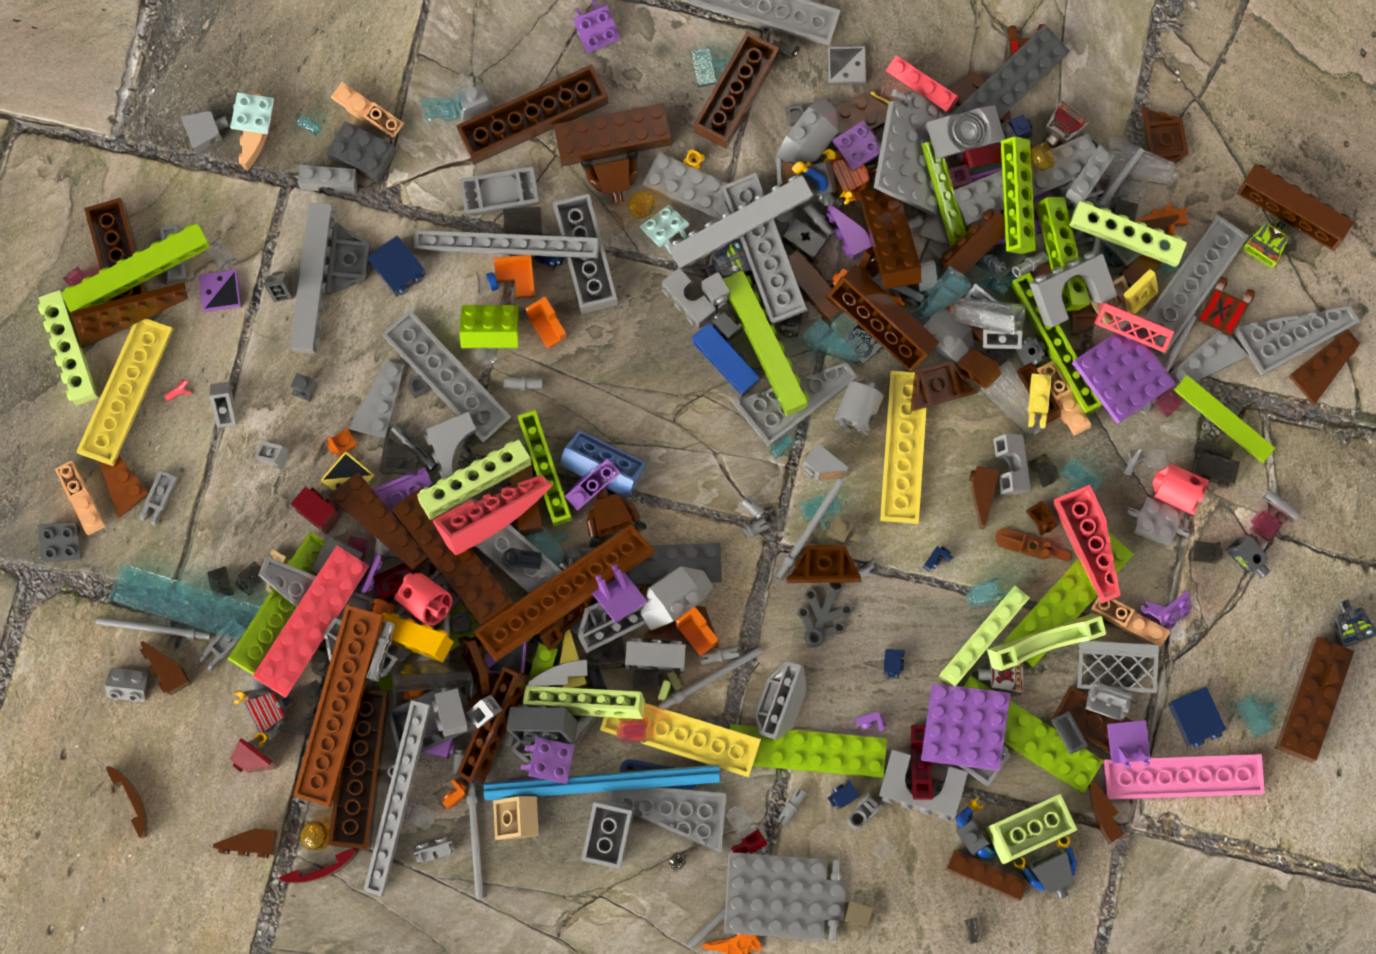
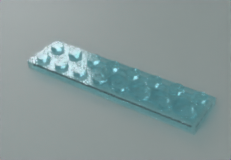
(182, 602)

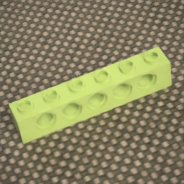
(1117, 236)
(86, 390)
(486, 479)
(588, 701)

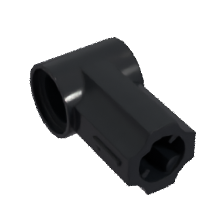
(524, 558)
(595, 679)

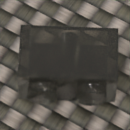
(1217, 469)

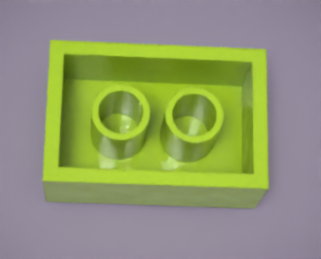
(489, 326)

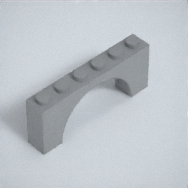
(446, 439)

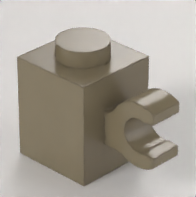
(841, 530)
(858, 916)

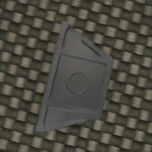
(347, 260)

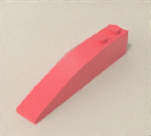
(479, 520)
(1090, 539)

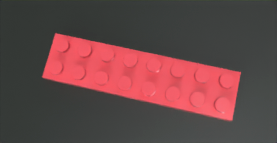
(310, 620)

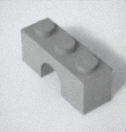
(1090, 175)
(315, 177)
(697, 311)
(1012, 449)

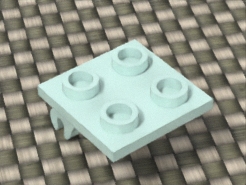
(252, 113)
(664, 226)

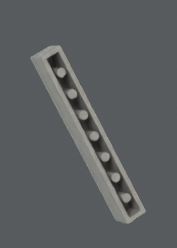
(741, 222)
(312, 278)

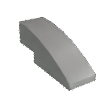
(559, 674)

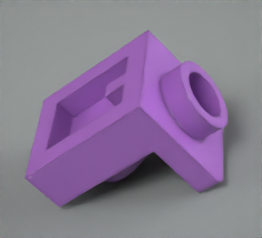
(867, 721)

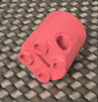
(1179, 487)
(424, 598)

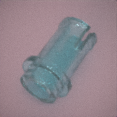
(309, 125)
(778, 449)

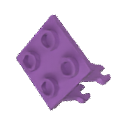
(596, 27)
(858, 145)
(374, 566)
(619, 596)
(1171, 614)
(1129, 742)
(550, 760)

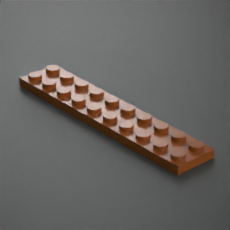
(562, 593)
(338, 706)

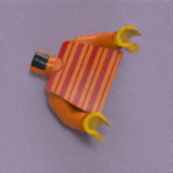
(849, 181)

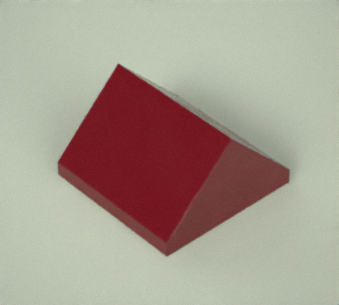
(390, 581)

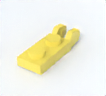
(1039, 398)

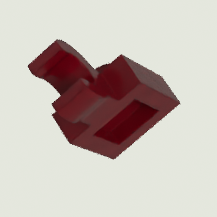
(750, 843)

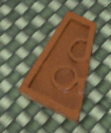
(123, 486)

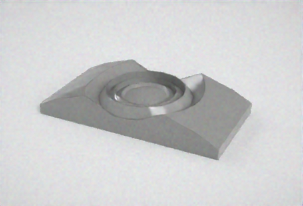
(965, 131)
(499, 191)

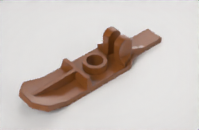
(1021, 543)

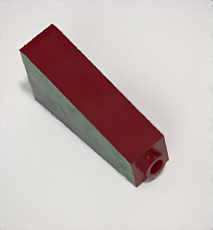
(983, 159)

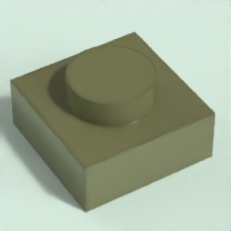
(676, 681)

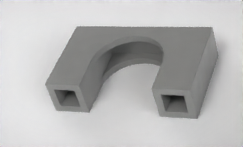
(1048, 288)
(895, 790)

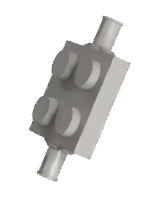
(1158, 521)

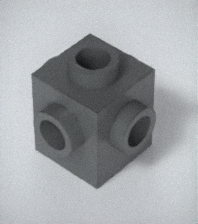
(1026, 356)

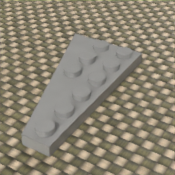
(1285, 338)
(767, 416)
(294, 584)
(684, 812)

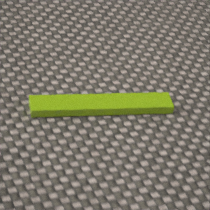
(944, 193)
(1224, 419)

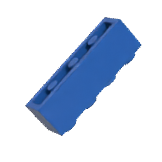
(725, 359)

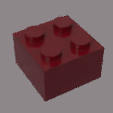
(314, 509)

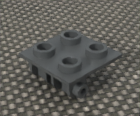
(999, 262)
(59, 541)

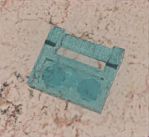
(445, 109)

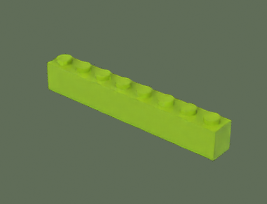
(136, 269)
(765, 344)
(1057, 346)

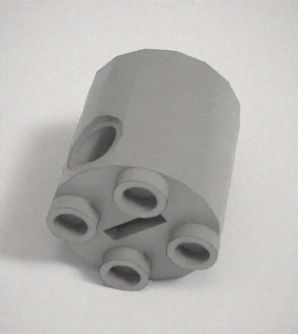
(859, 406)

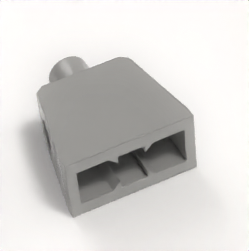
(473, 102)
(203, 130)

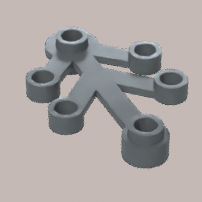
(823, 616)

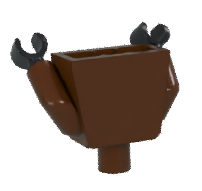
(613, 176)
(610, 515)

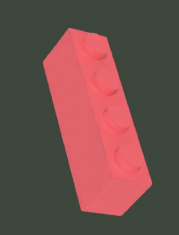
(922, 84)

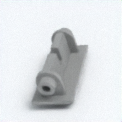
(425, 849)

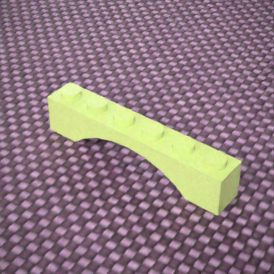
(1068, 633)
(984, 636)

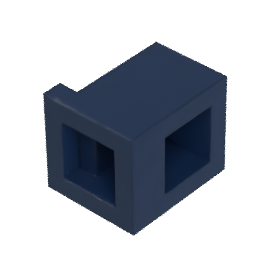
(1021, 126)
(893, 663)
(843, 795)

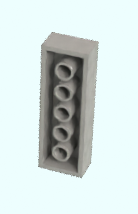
(589, 275)

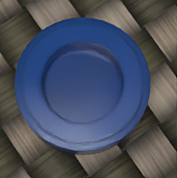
(492, 281)

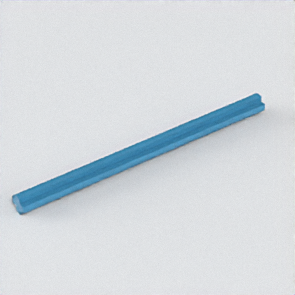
(604, 782)

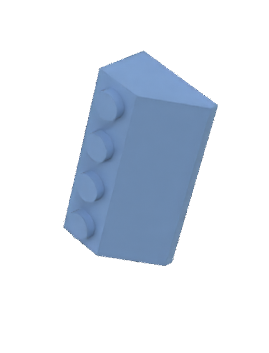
(587, 452)

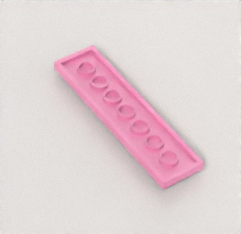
(1185, 777)

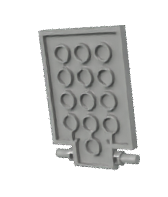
(901, 162)
(783, 897)

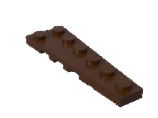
(368, 509)

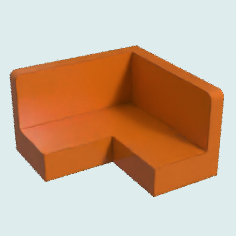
(518, 270)
(545, 322)
(696, 631)

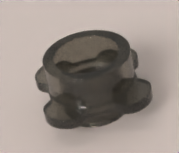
(677, 861)

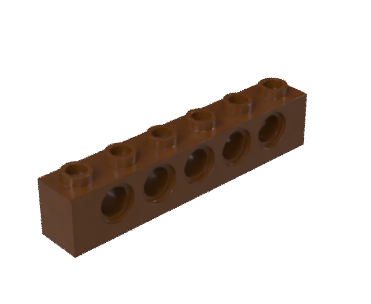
(488, 738)

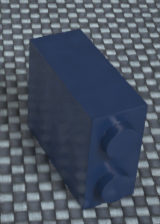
(397, 266)
(1197, 717)

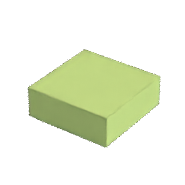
(664, 691)

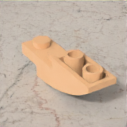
(367, 111)
(251, 146)
(1062, 393)
(80, 497)
(1131, 622)

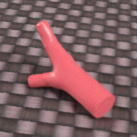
(178, 390)

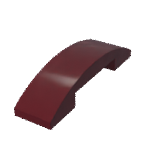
(920, 770)
(342, 858)

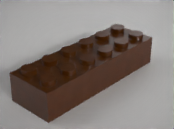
(736, 90)
(612, 134)
(1295, 207)
(113, 237)
(890, 239)
(883, 318)
(1311, 703)

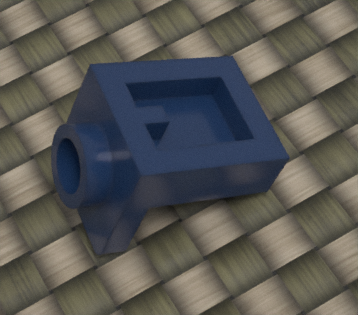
(549, 261)
(934, 560)

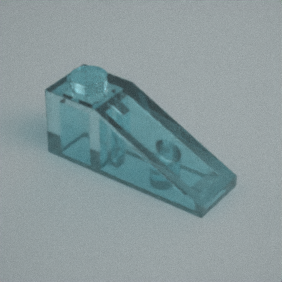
(946, 292)
(827, 341)
(984, 594)

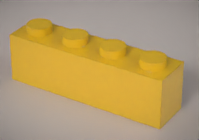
(419, 638)

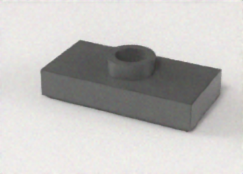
(1069, 733)

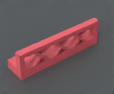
(1132, 318)

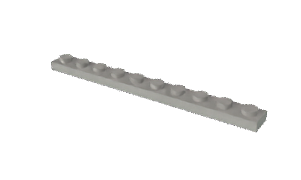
(506, 244)
(397, 797)

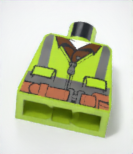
(1268, 243)

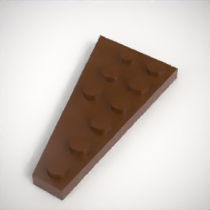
(111, 317)

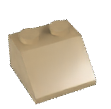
(516, 817)

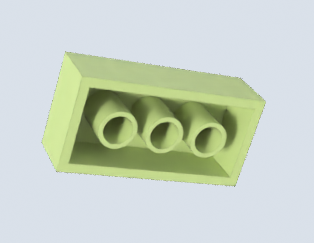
(1031, 829)

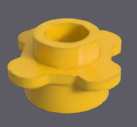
(692, 154)

